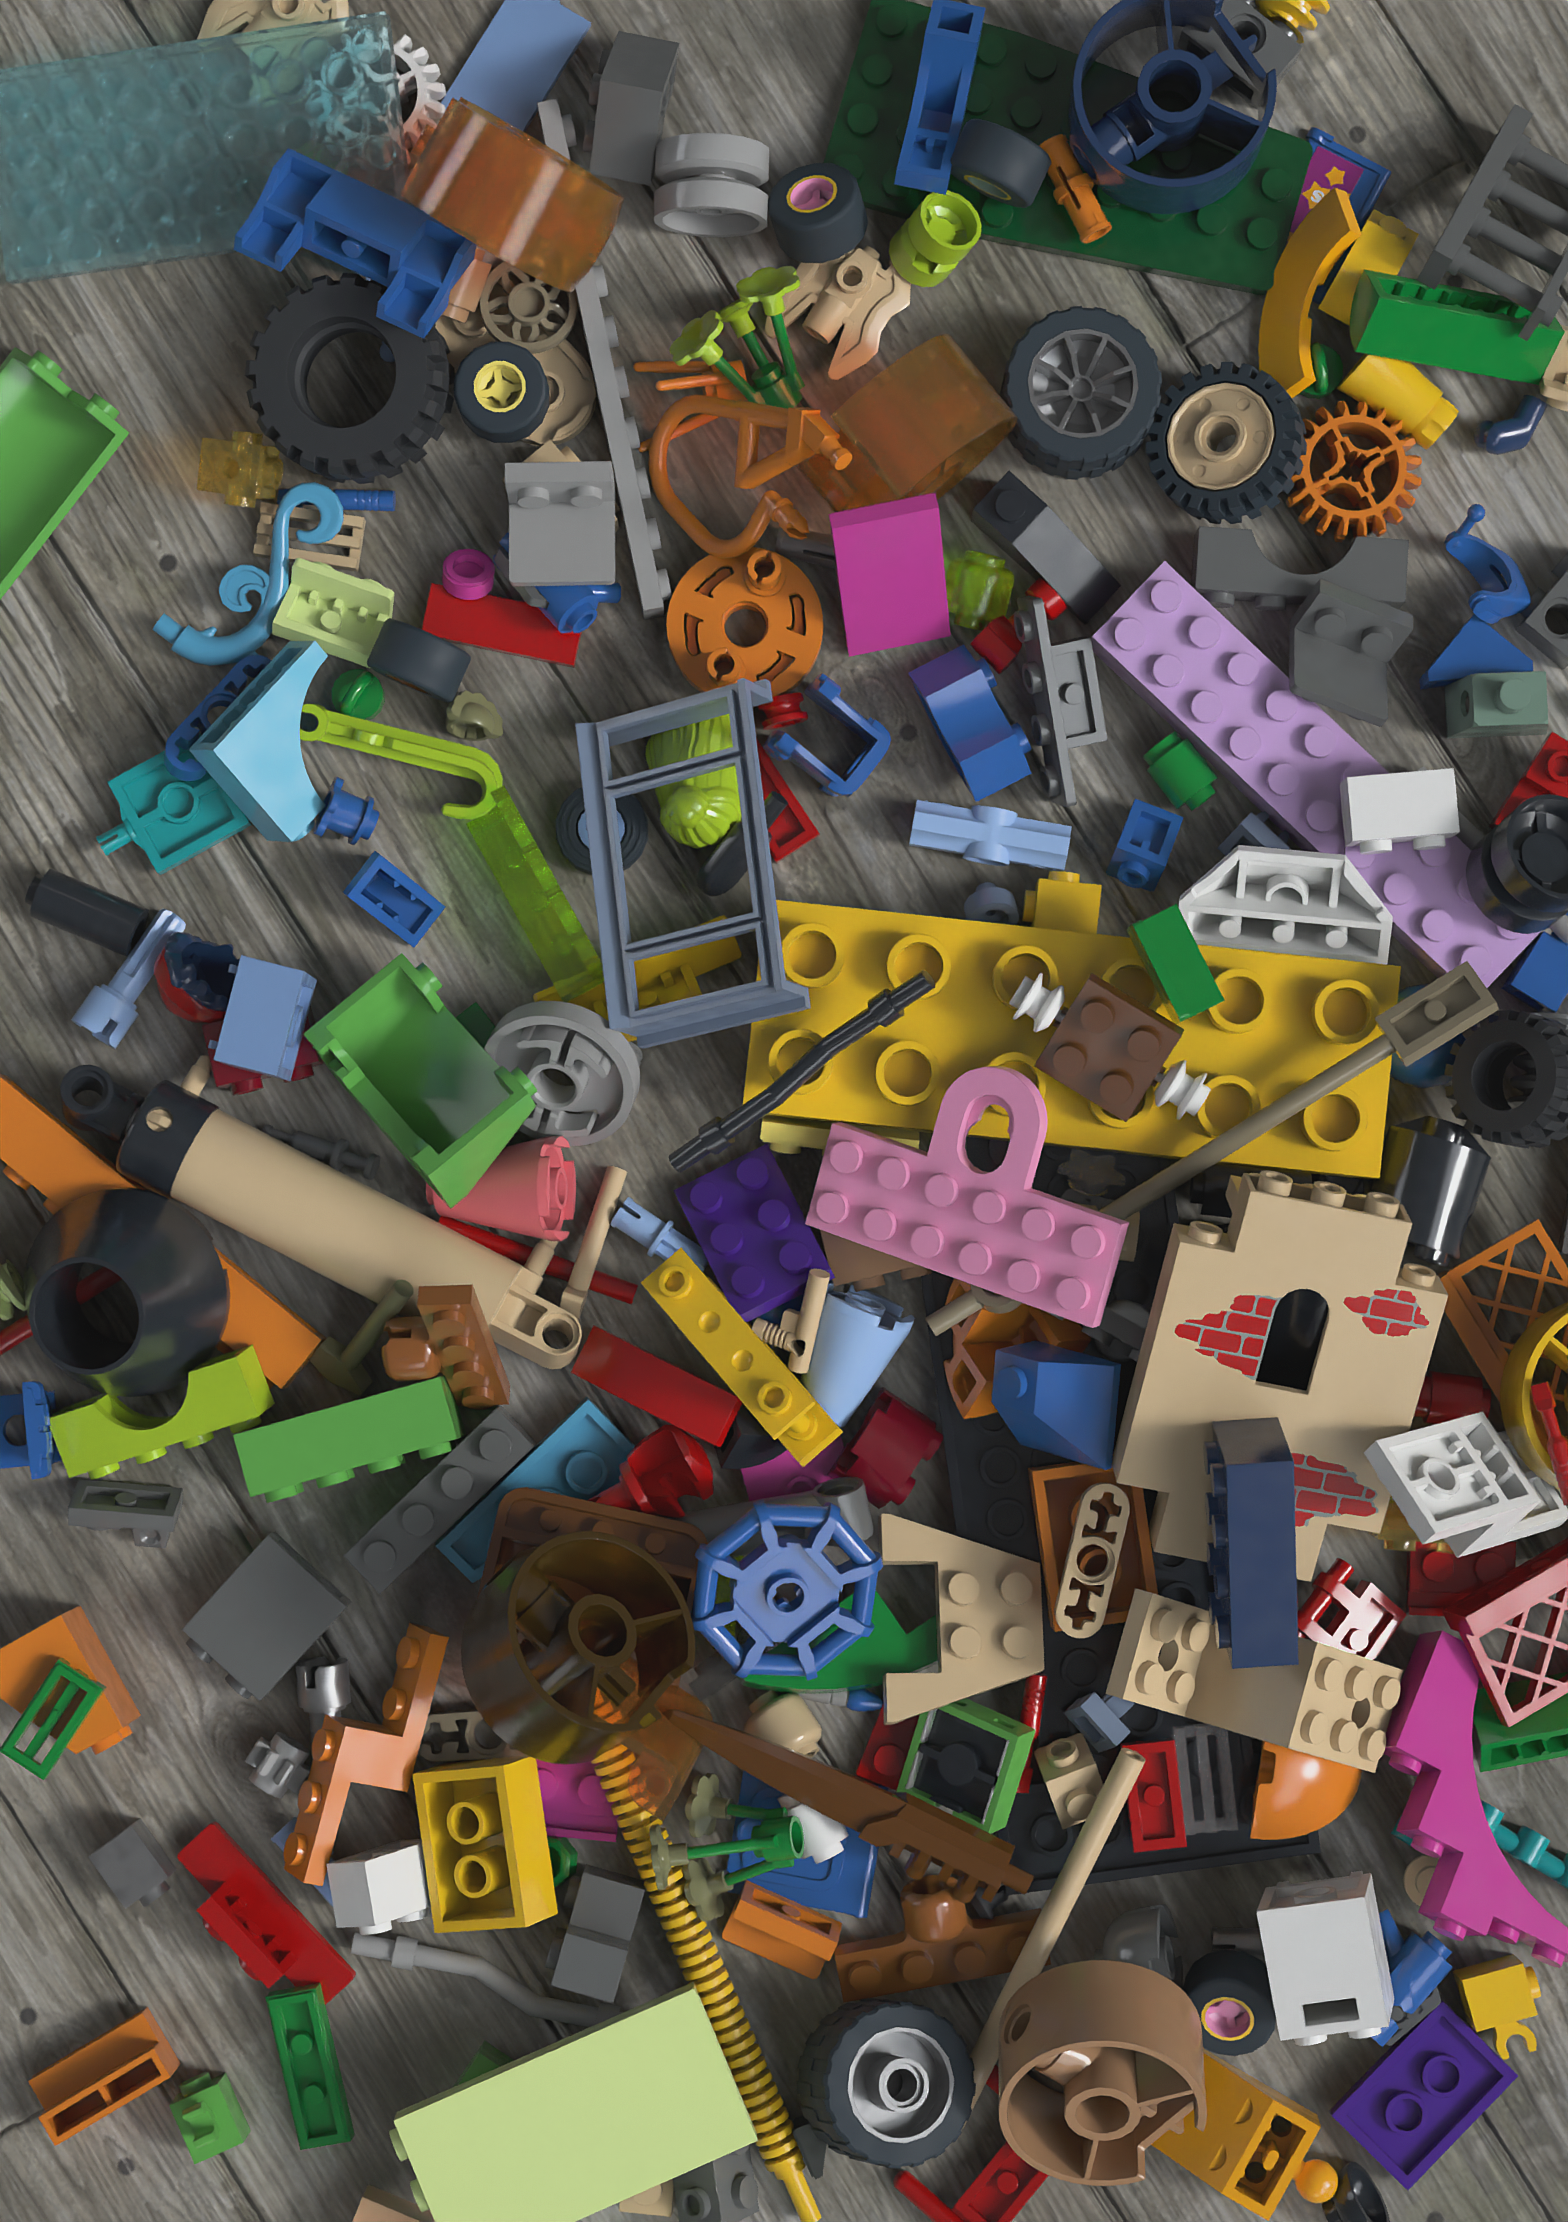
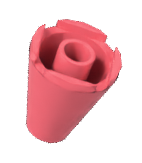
(521, 1192)

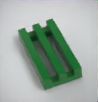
(78, 1680)

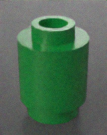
(1180, 772)

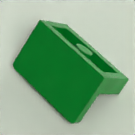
(1175, 964)

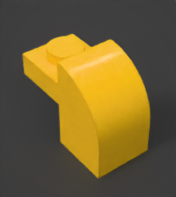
(1380, 248)

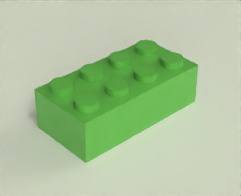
(347, 1436)

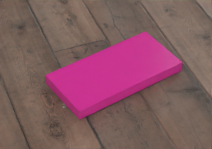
(891, 574)

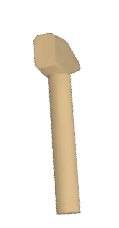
(593, 1240)

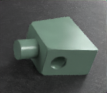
(1497, 705)

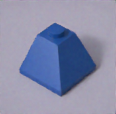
(1058, 1400)

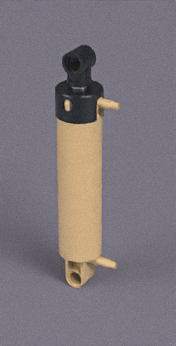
(309, 1209)

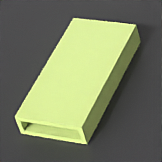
(578, 2120)

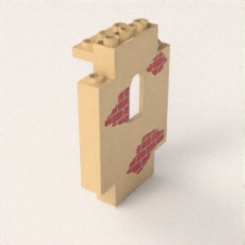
(1211, 1338)

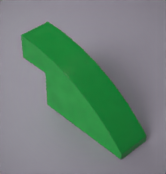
(863, 1662)

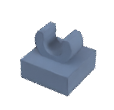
(1254, 833)
(1100, 1719)

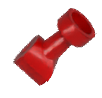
(999, 641)

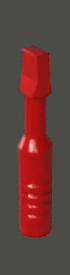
(1556, 1444)
(1031, 1716)

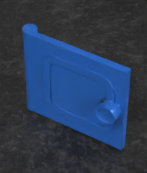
(833, 1885)

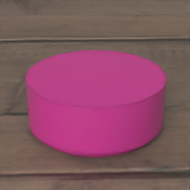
(468, 574)

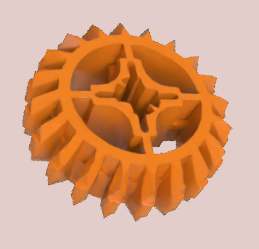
(1341, 450)

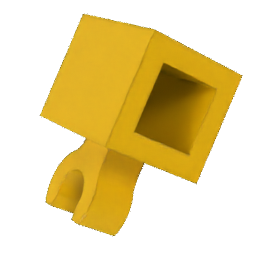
(1498, 1996)

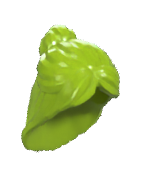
(704, 806)

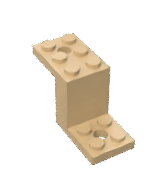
(1323, 1706)

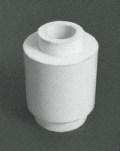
(820, 1832)

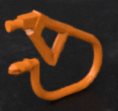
(805, 435)

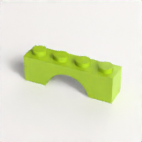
(105, 1431)

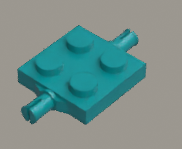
(170, 815)

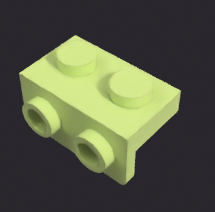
(333, 610)

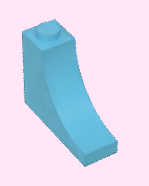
(257, 746)

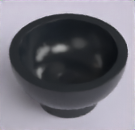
(1355, 2198)

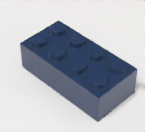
(1252, 1542)

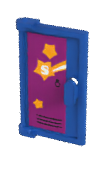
(1343, 169)

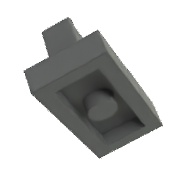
(114, 1505)

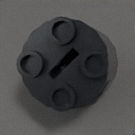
(1437, 1178)

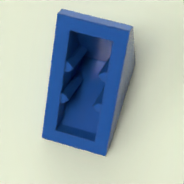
(1473, 651)
(394, 899)

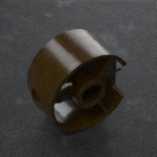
(547, 1691)

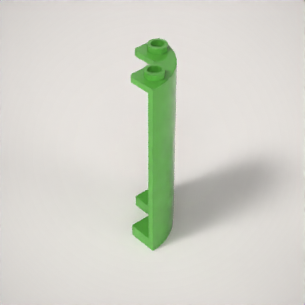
(48, 454)

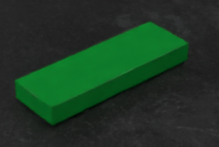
(310, 2066)

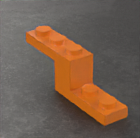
(364, 1753)

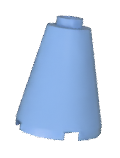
(852, 1349)

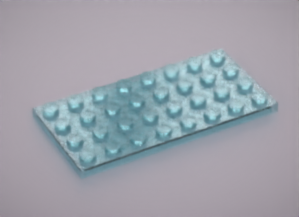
(175, 141)

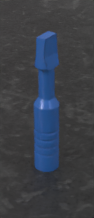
(358, 499)

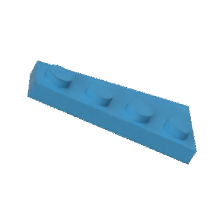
(571, 1460)

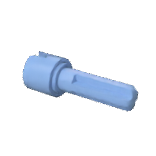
(111, 1008)

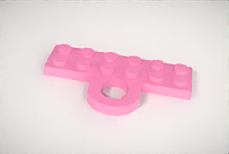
(967, 1220)

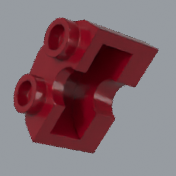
(888, 1449)

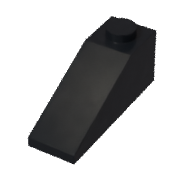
(1044, 546)

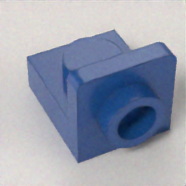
(1144, 846)

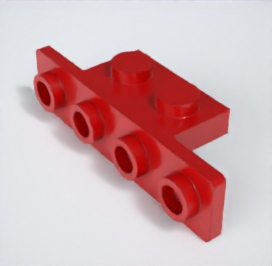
(259, 1918)

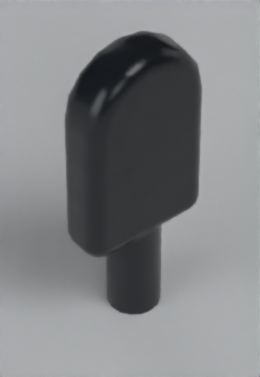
(728, 860)

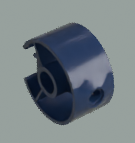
(1140, 126)

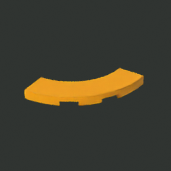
(1303, 265)

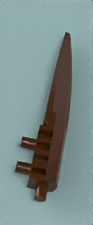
(873, 1812)

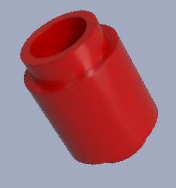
(1451, 1397)

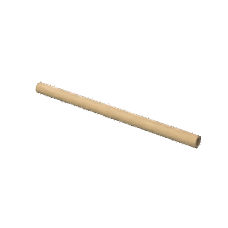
(1059, 1904)

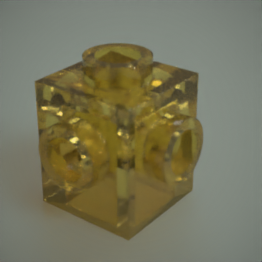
(240, 468)

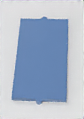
(519, 59)

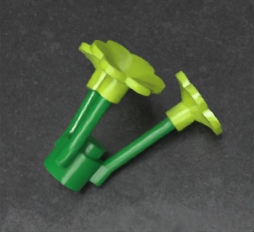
(771, 383)

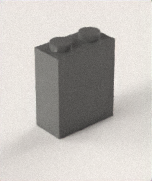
(265, 1617)

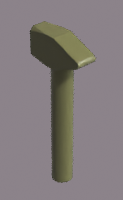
(343, 1364)

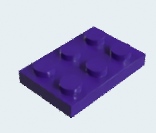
(752, 1232)
(1423, 2094)

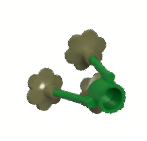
(776, 1839)

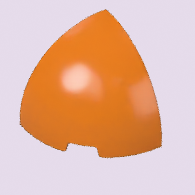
(982, 1333)
(1298, 1792)

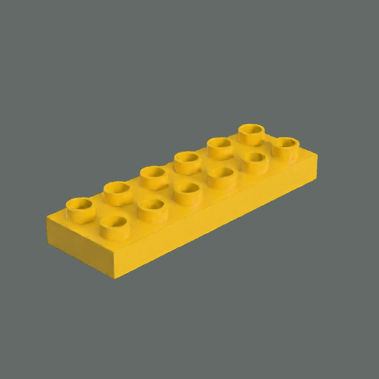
(1270, 1035)

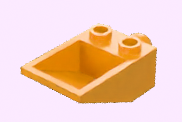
(1241, 2133)

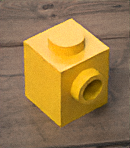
(1063, 903)

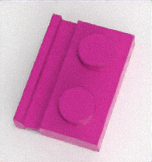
(576, 1802)

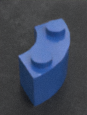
(971, 723)

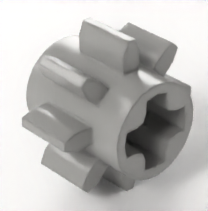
(278, 1765)

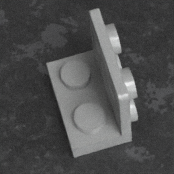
(561, 523)

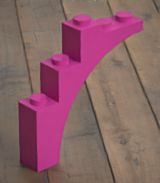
(1432, 1739)

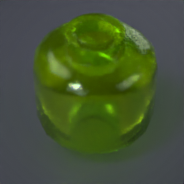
(978, 588)

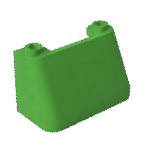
(423, 1077)

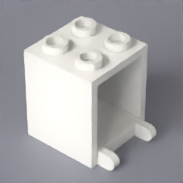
(1326, 1958)

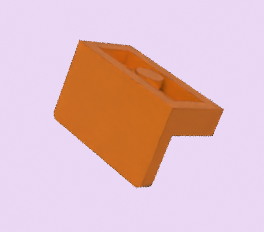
(782, 1930)

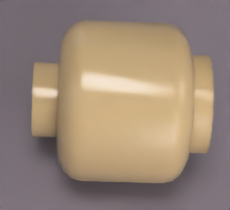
(784, 1722)

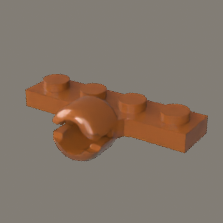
(448, 1340)
(935, 1946)

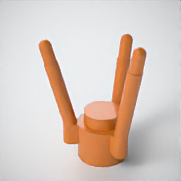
(710, 379)

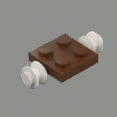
(1109, 1047)

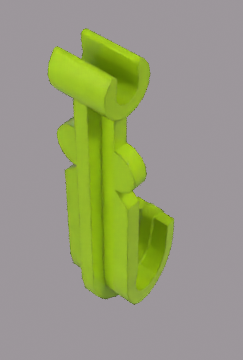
(411, 749)

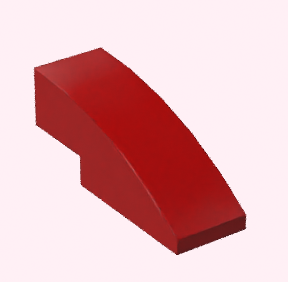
(657, 1386)

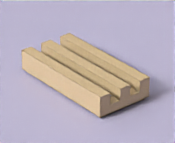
(354, 542)

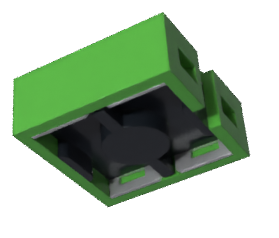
(967, 1762)

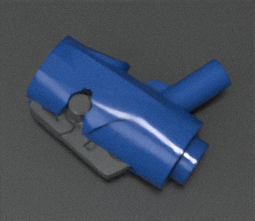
(565, 606)
(1415, 1971)

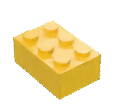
(485, 1844)

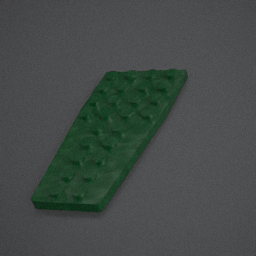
(1028, 90)

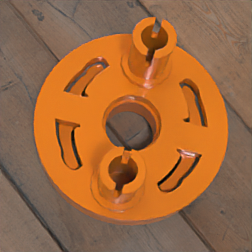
(760, 584)

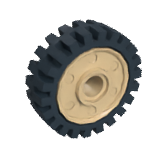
(1256, 465)

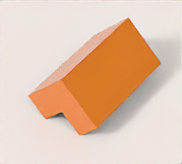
(103, 2075)

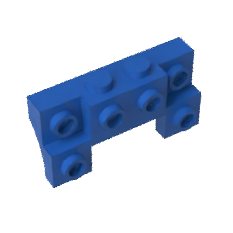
(362, 231)

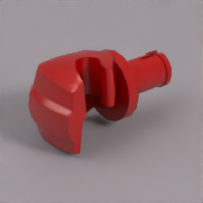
(659, 1473)

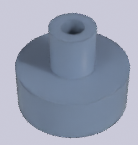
(991, 905)

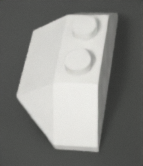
(1288, 906)

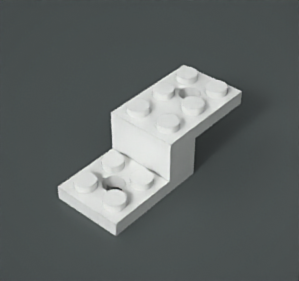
(1465, 1485)

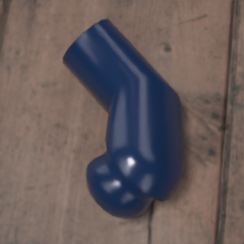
(1511, 433)

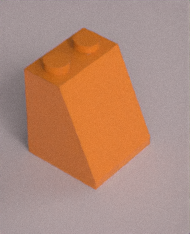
(71, 1637)

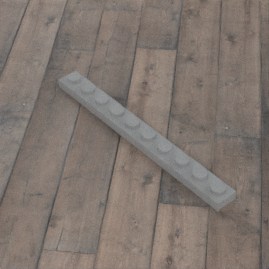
(610, 387)

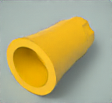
(1403, 394)

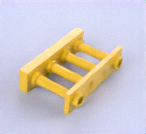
(741, 1357)

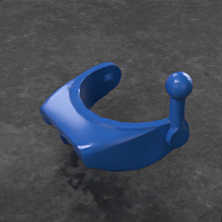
(1486, 564)

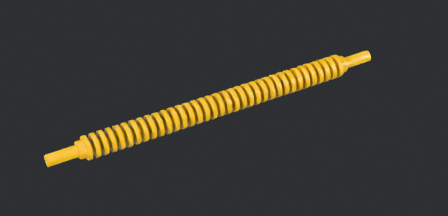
(704, 1969)

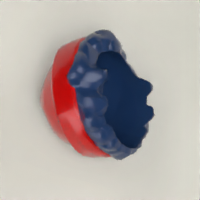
(195, 977)

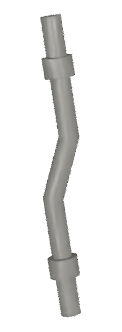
(406, 1953)

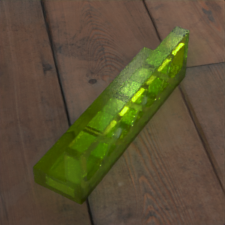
(536, 898)

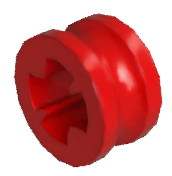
(783, 711)

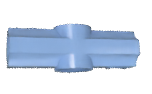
(990, 835)

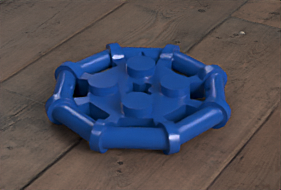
(779, 1562)

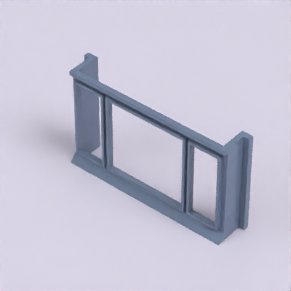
(719, 1009)

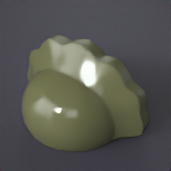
(476, 714)

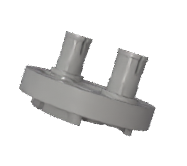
(586, 1050)

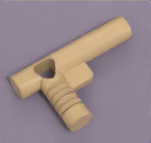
(797, 1324)

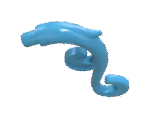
(213, 650)

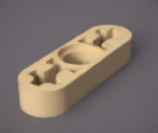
(1070, 1596)

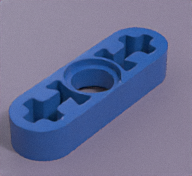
(187, 734)

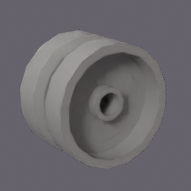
(711, 185)

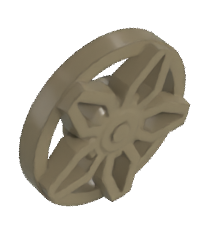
(527, 307)

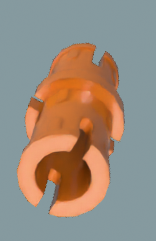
(1075, 190)

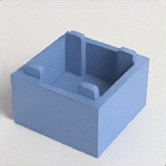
(264, 1018)

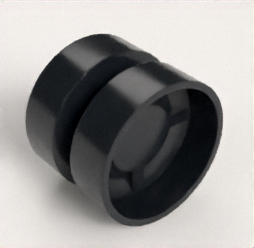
(1522, 867)

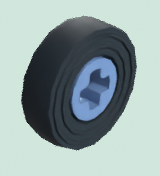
(573, 835)

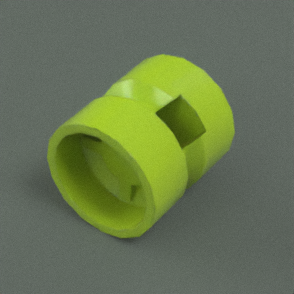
(935, 239)

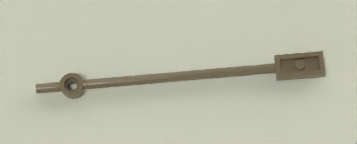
(1408, 1028)

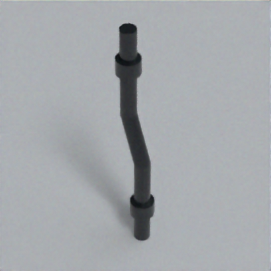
(881, 1010)

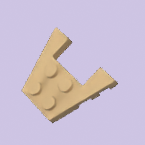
(984, 1617)

